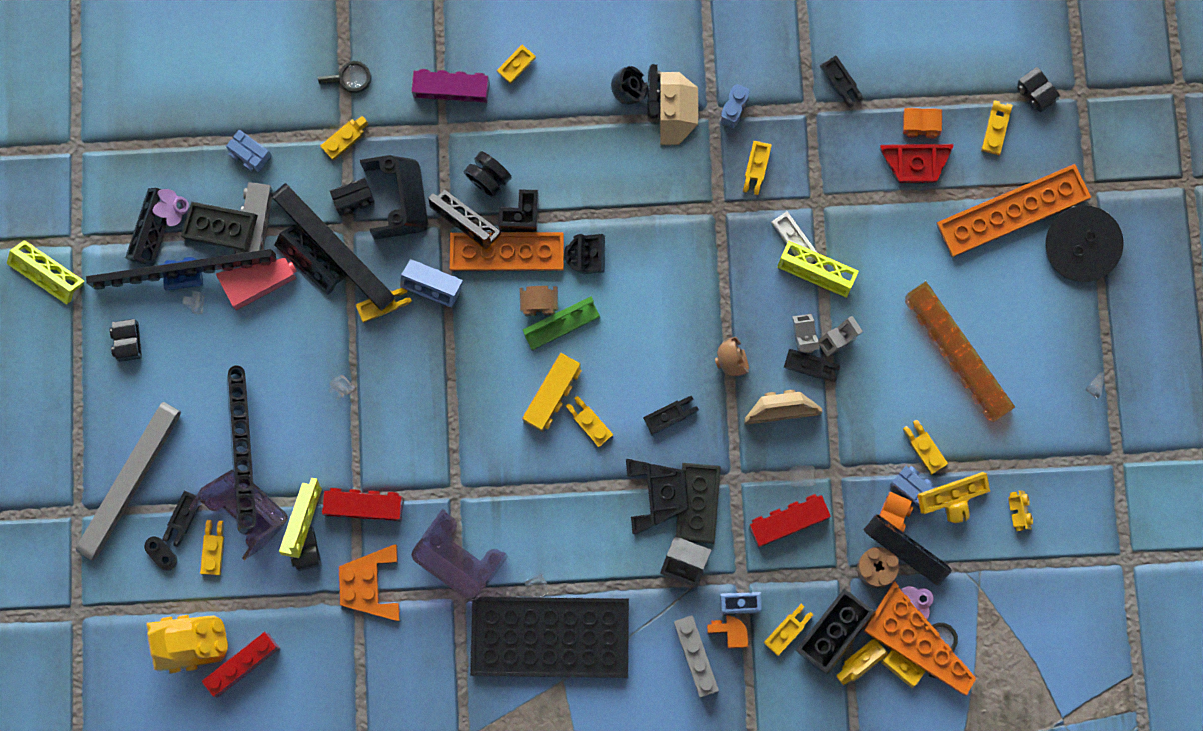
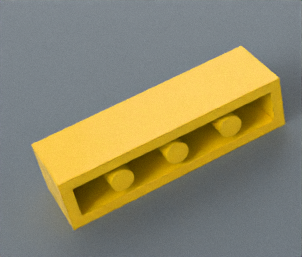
(551, 392)

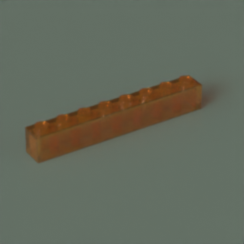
(959, 351)

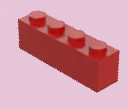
(362, 505)
(789, 521)
(240, 664)

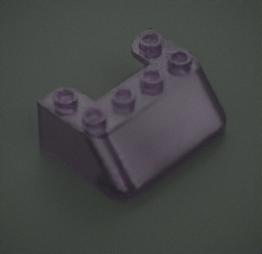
(451, 562)

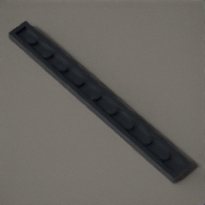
(187, 268)

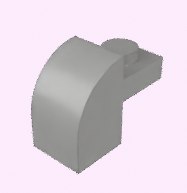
(805, 333)
(840, 337)

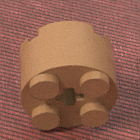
(538, 300)
(887, 562)

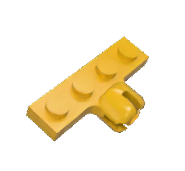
(954, 497)

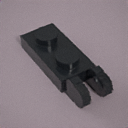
(841, 80)
(653, 93)
(809, 365)
(669, 415)
(181, 518)

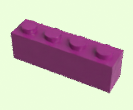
(450, 86)

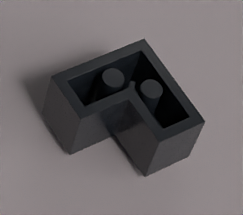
(521, 218)

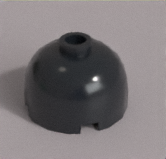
(629, 85)

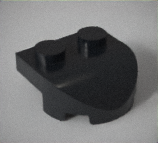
(586, 253)

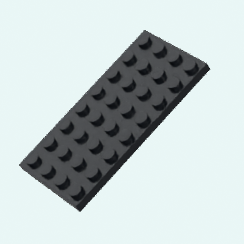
(550, 637)

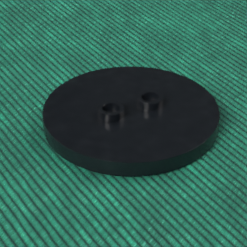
(1084, 243)

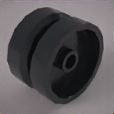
(487, 174)

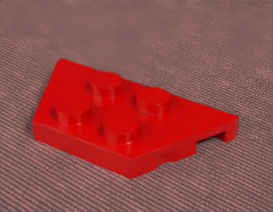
(916, 161)

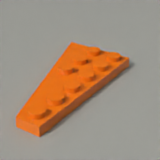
(913, 637)

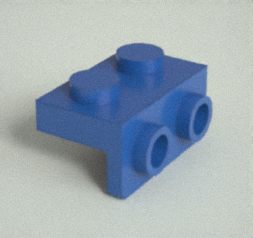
(182, 281)

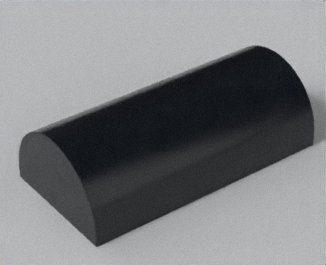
(835, 631)

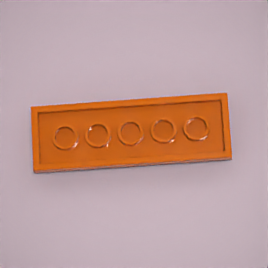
(509, 252)

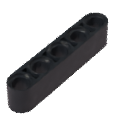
(907, 550)

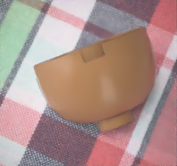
(732, 358)

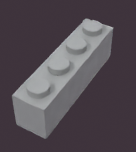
(257, 201)
(696, 656)

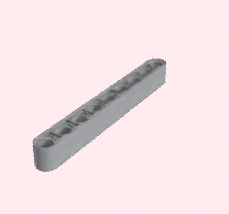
(128, 481)

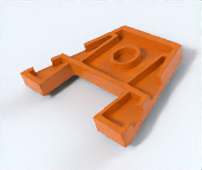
(360, 584)

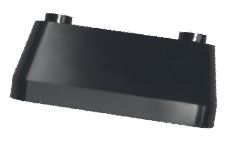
(413, 212)

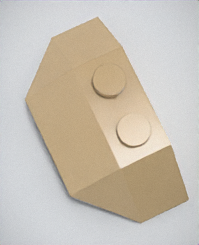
(678, 108)
(782, 407)

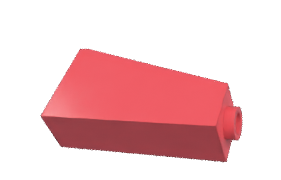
(252, 283)

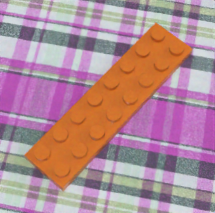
(1013, 210)

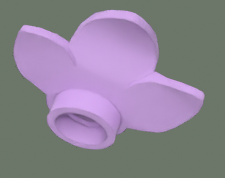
(167, 206)
(914, 595)

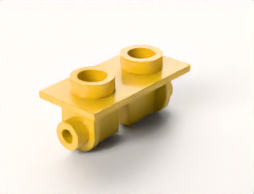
(1023, 517)

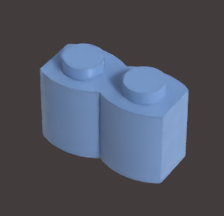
(732, 109)

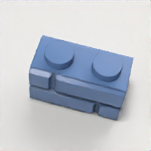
(248, 151)
(910, 484)
(741, 603)

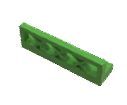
(561, 323)

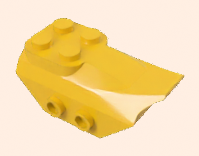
(186, 642)

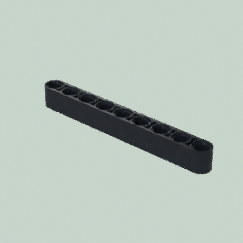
(333, 247)
(241, 458)

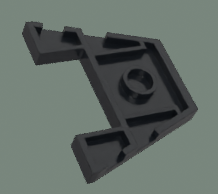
(666, 493)

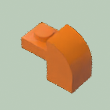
(735, 630)

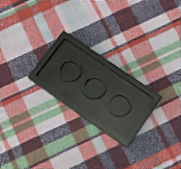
(219, 226)
(699, 521)

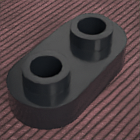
(160, 552)

